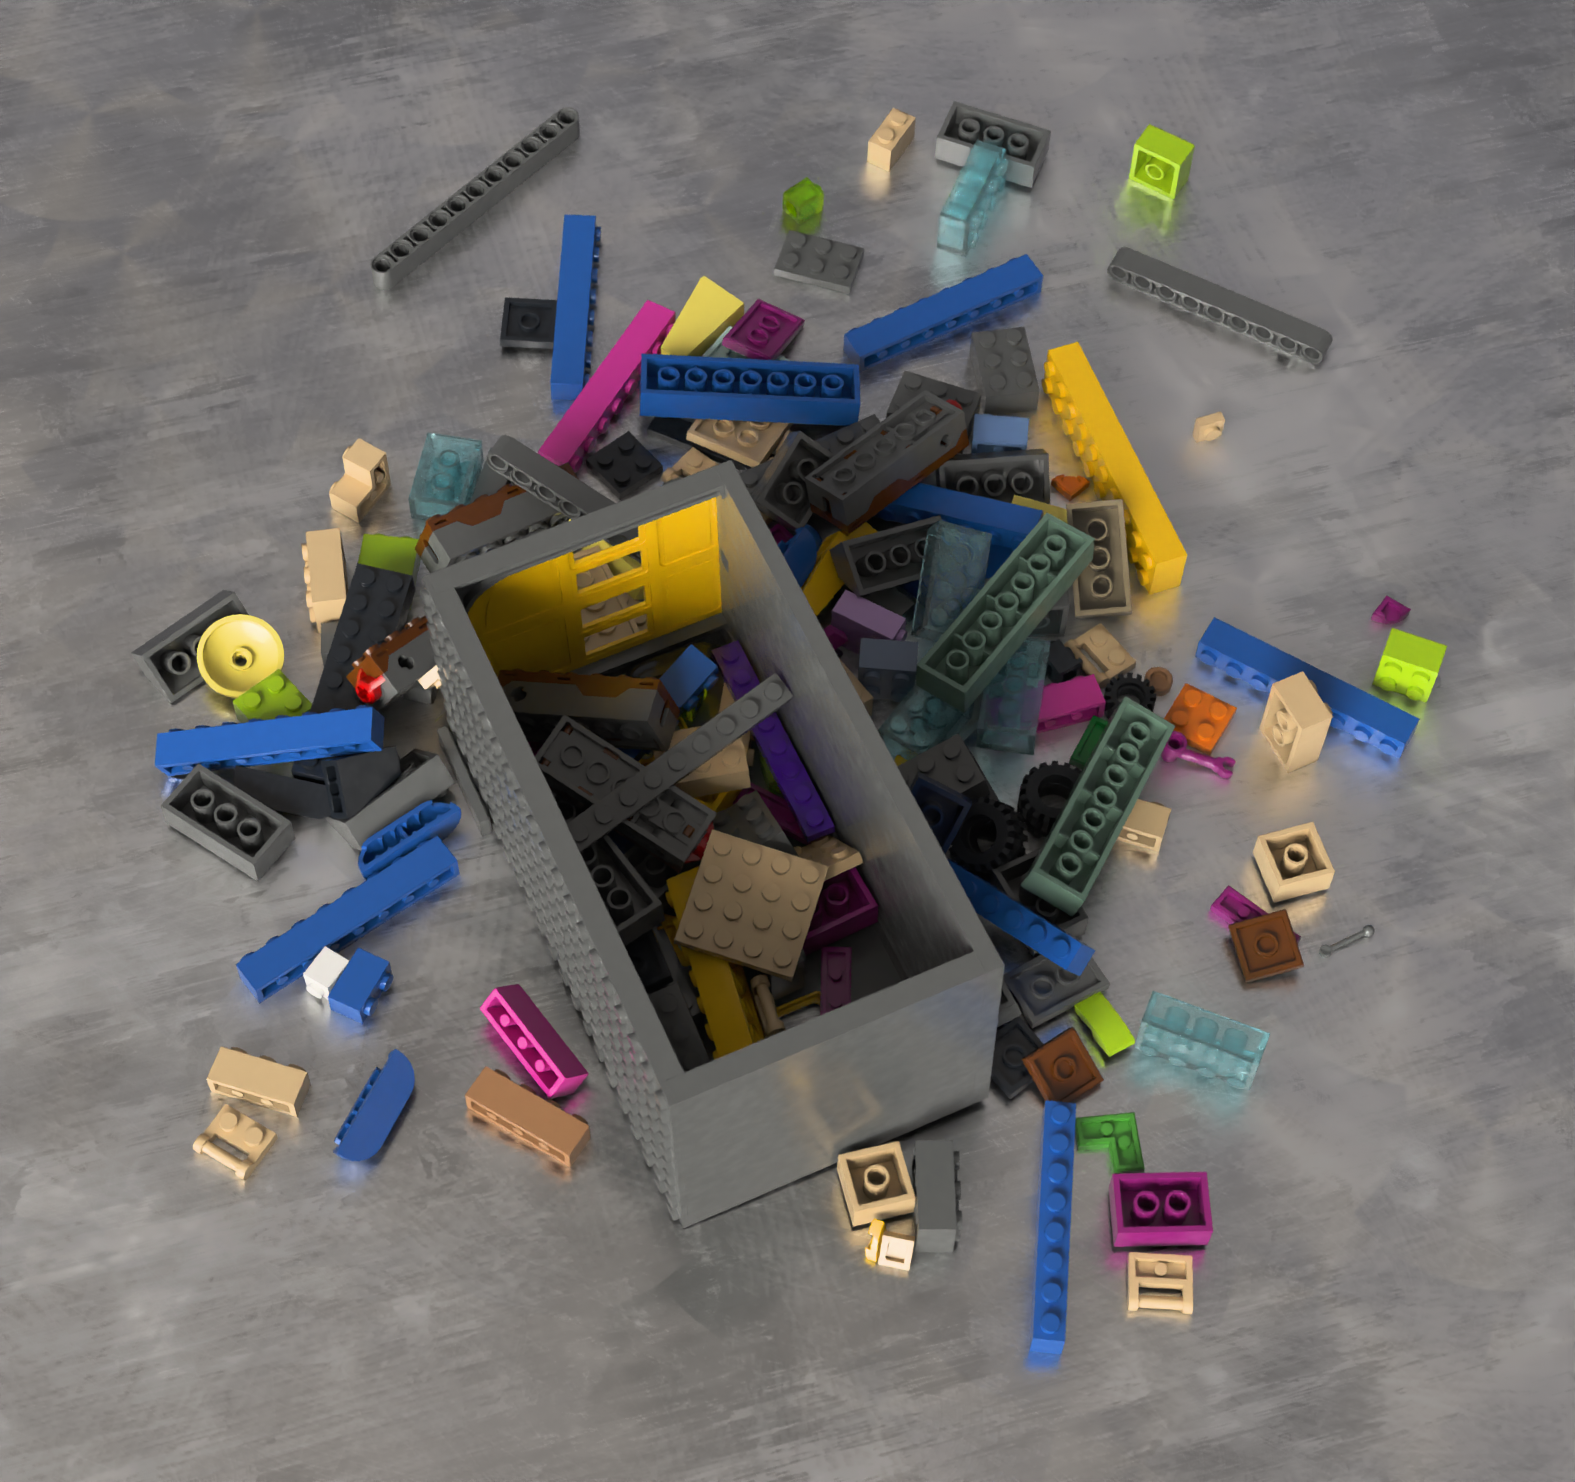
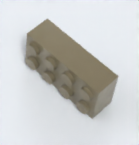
(1105, 582)

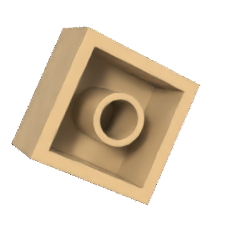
(1293, 862)
(876, 1183)

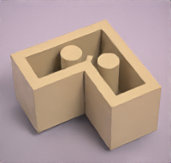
(363, 482)

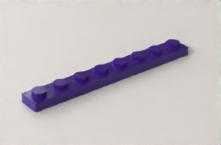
(776, 747)

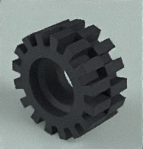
(1128, 686)

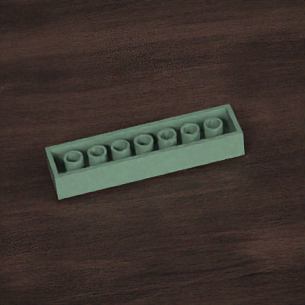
(1004, 612)
(1098, 806)

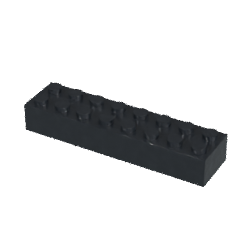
(372, 611)

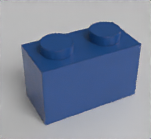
(360, 986)

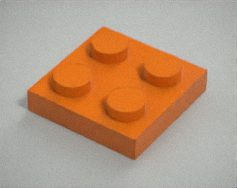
(1200, 718)

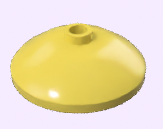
(234, 639)

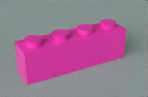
(1070, 703)
(534, 1041)

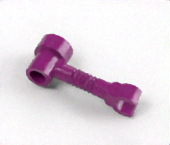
(1176, 748)

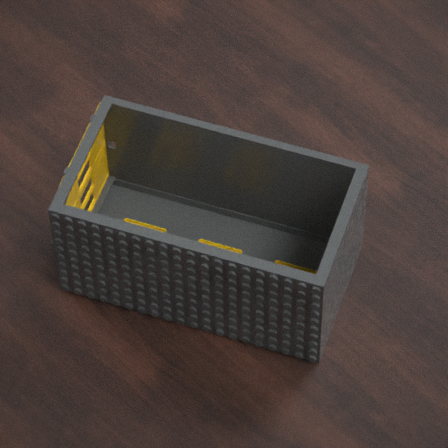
(920, 976)

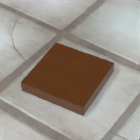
(1266, 946)
(1062, 1067)

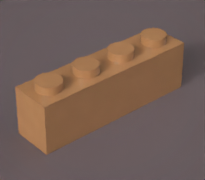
(528, 1115)

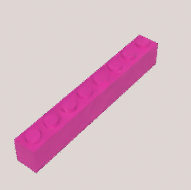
(608, 388)

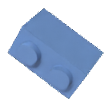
(999, 433)

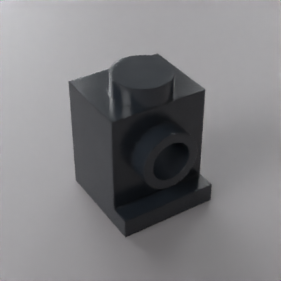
(1062, 663)

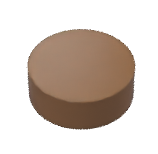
(1160, 679)

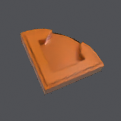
(1069, 485)

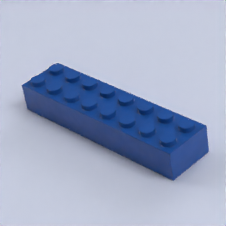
(749, 390)

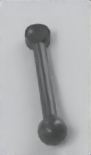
(1325, 950)

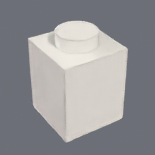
(324, 972)

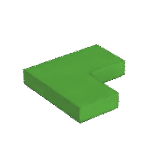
(1117, 1134)

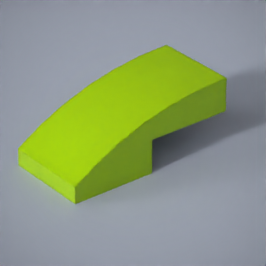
(1106, 1024)

